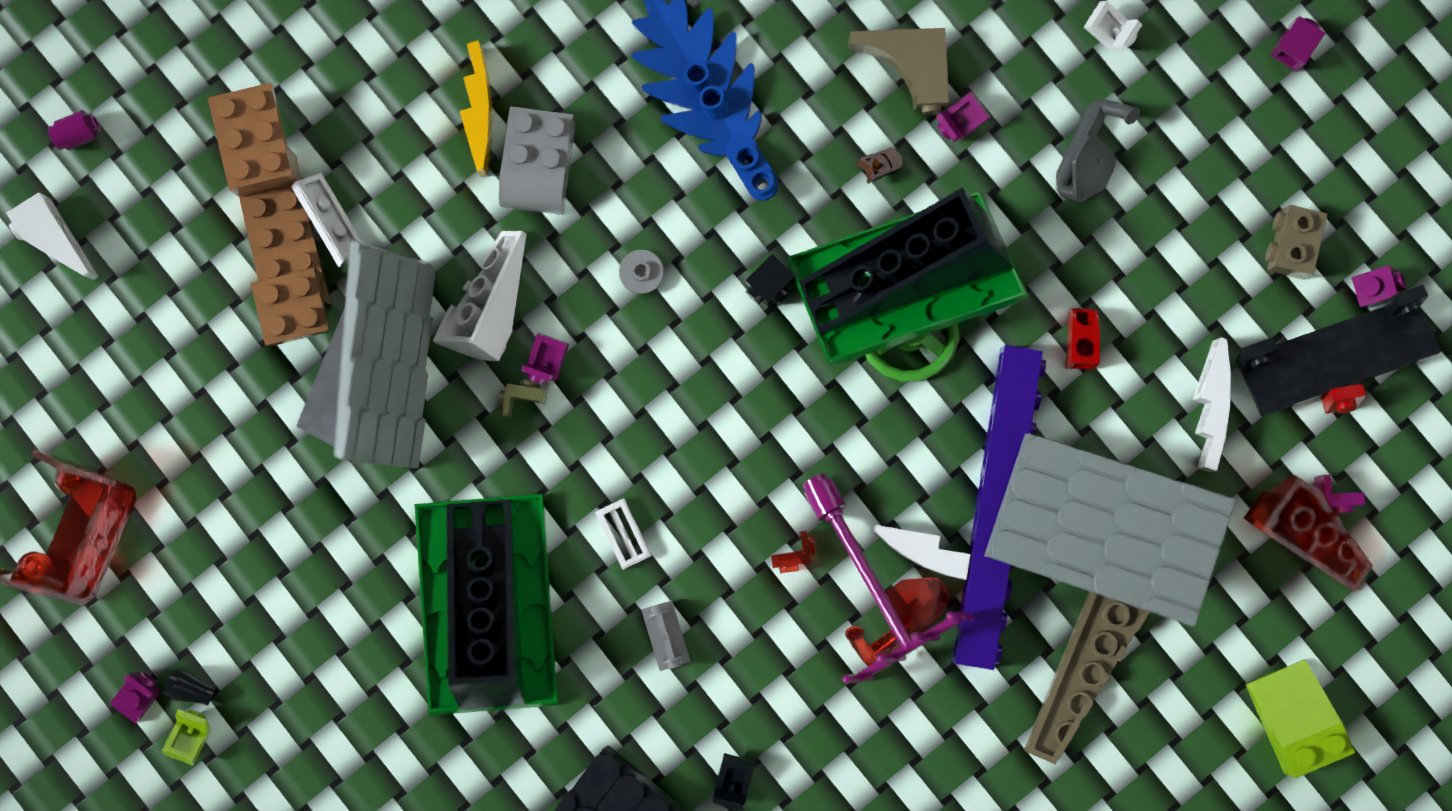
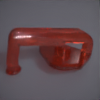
(917, 605)

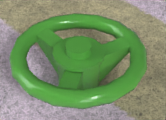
(928, 342)

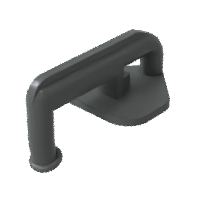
(1088, 159)

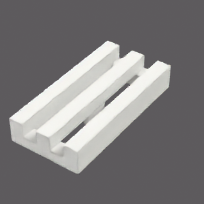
(634, 557)

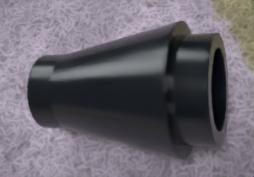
(188, 688)

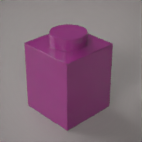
(1298, 43)

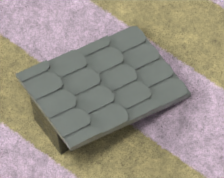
(374, 370)
(1110, 528)

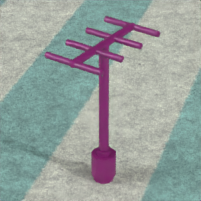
(828, 506)

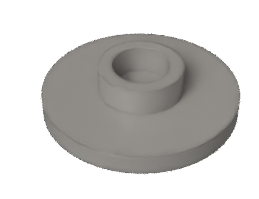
(641, 271)

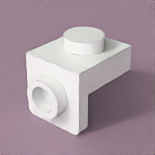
(1112, 27)

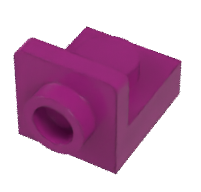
(136, 695)

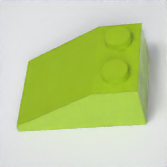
(1299, 719)

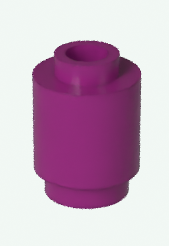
(74, 130)

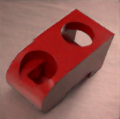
(1083, 339)

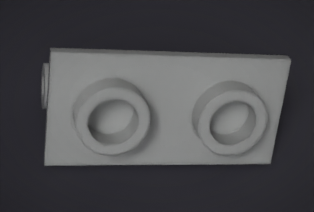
(665, 635)

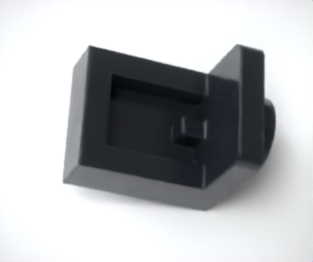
(733, 782)

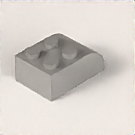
(536, 160)

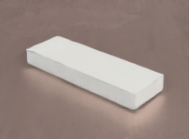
(326, 216)

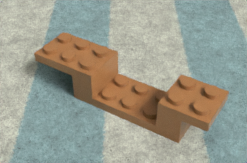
(281, 235)

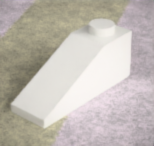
(44, 228)

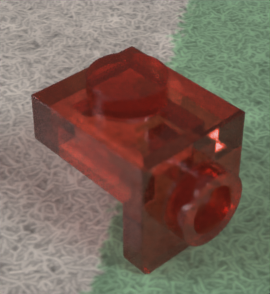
(789, 561)

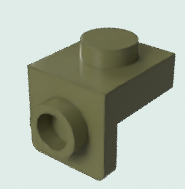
(527, 391)

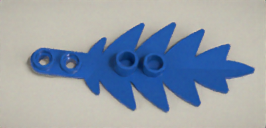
(703, 87)

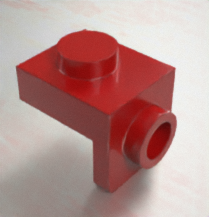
(1343, 399)

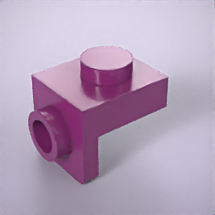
(962, 118)
(1378, 285)
(545, 359)
(1339, 501)

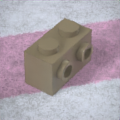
(1296, 241)

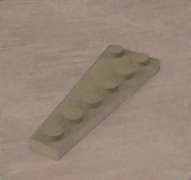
(1086, 665)

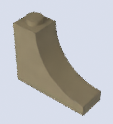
(916, 56)

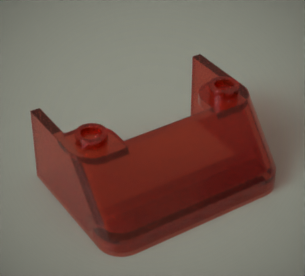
(83, 538)

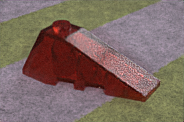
(1306, 524)

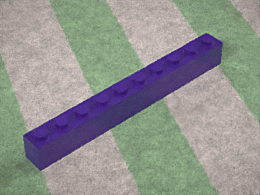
(987, 579)

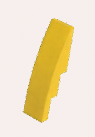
(479, 117)

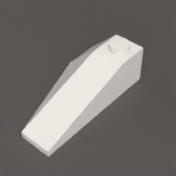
(486, 312)

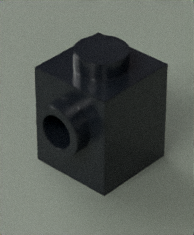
(769, 282)

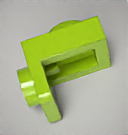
(187, 736)

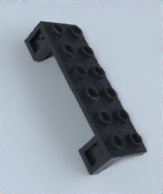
(1338, 354)

